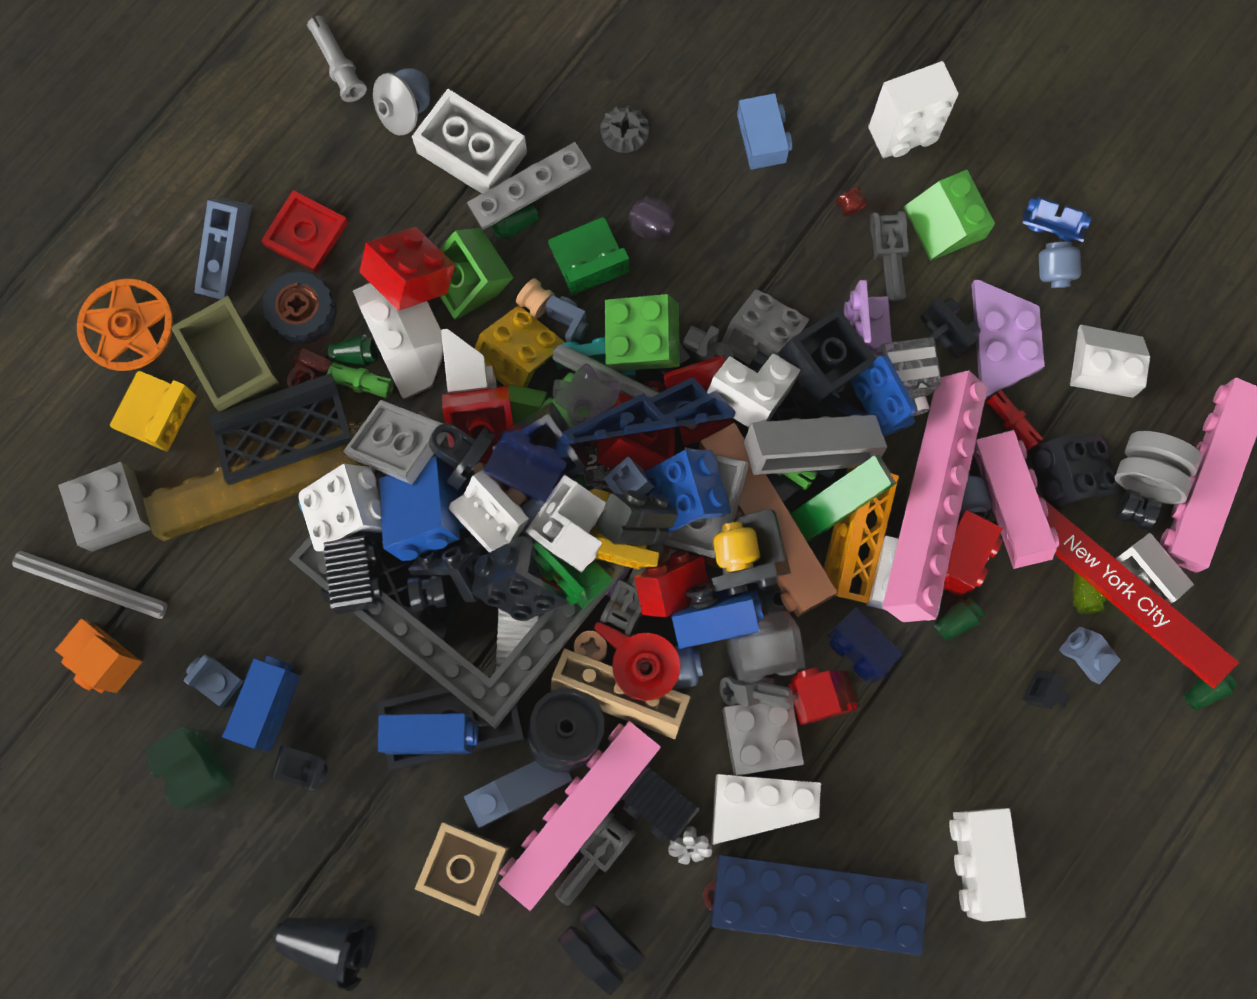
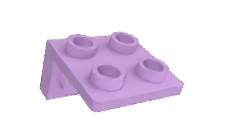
(869, 316)

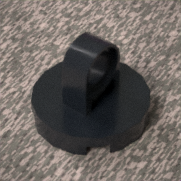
(464, 453)

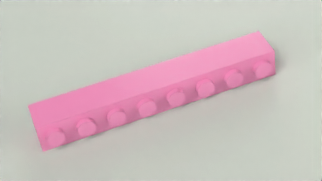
(935, 499)

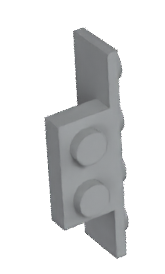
(528, 185)

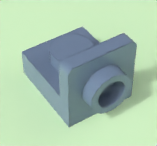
(628, 476)
(212, 679)

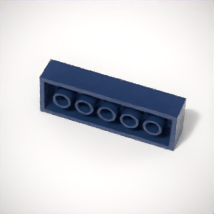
(819, 904)

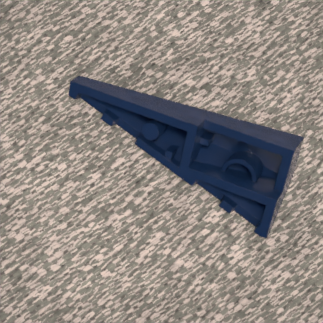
(674, 407)

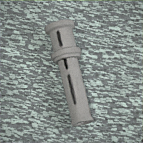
(341, 69)

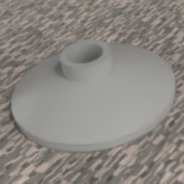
(395, 104)

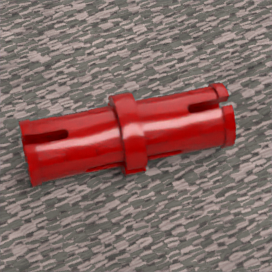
(1014, 419)

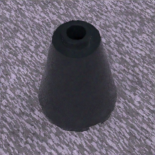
(328, 947)

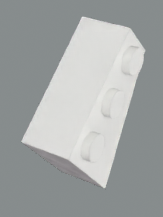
(760, 804)

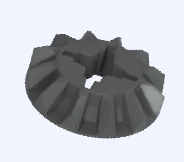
(633, 138)

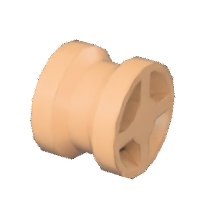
(534, 298)
(591, 650)

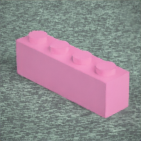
(1015, 499)

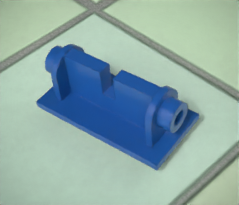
(1044, 217)

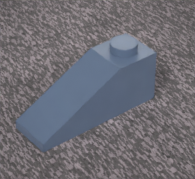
(221, 245)
(513, 792)

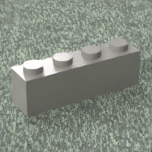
(813, 443)

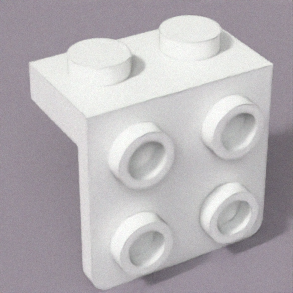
(341, 504)

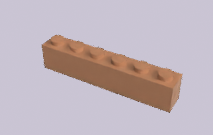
(808, 583)

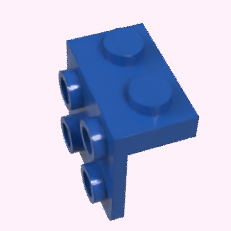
(885, 396)
(691, 485)

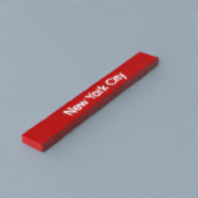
(1140, 602)

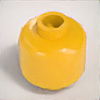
(736, 547)

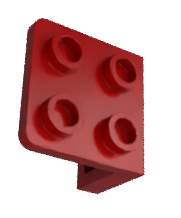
(703, 373)

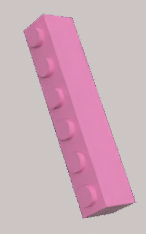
(1225, 453)
(579, 816)

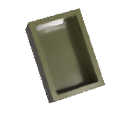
(225, 355)

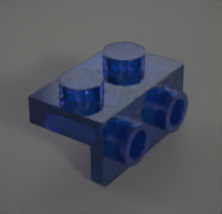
(525, 465)

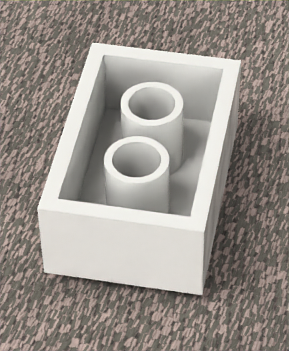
(912, 110)
(469, 143)
(987, 864)

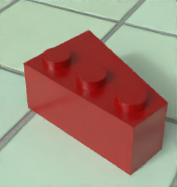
(822, 695)

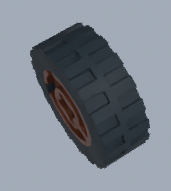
(299, 307)

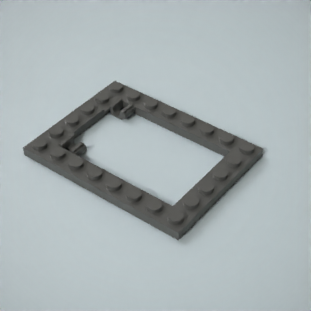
(486, 696)

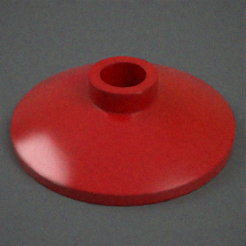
(651, 650)

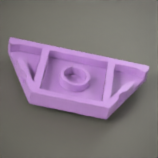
(1009, 337)

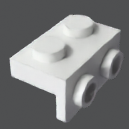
(489, 512)

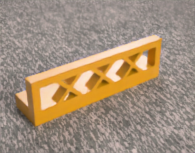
(847, 537)

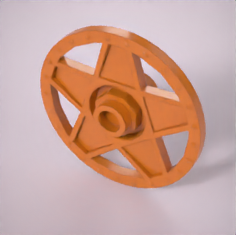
(125, 324)

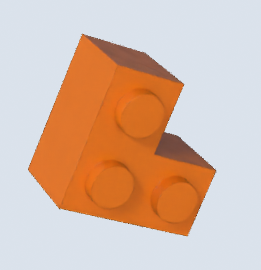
(96, 658)

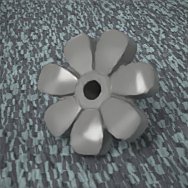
(690, 846)

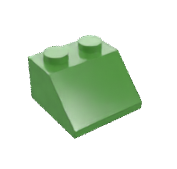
(949, 215)
(477, 272)

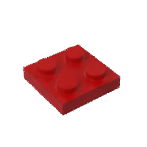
(304, 231)

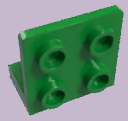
(589, 256)
(577, 585)

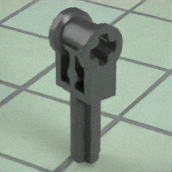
(891, 245)
(624, 605)
(751, 693)
(599, 853)

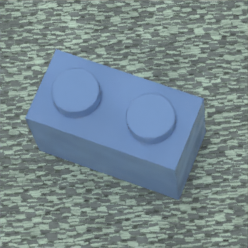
(763, 131)

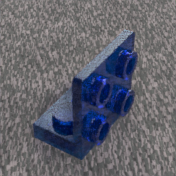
(863, 646)

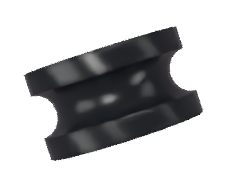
(701, 595)

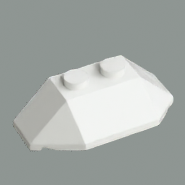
(406, 339)

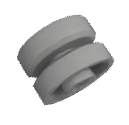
(1158, 467)

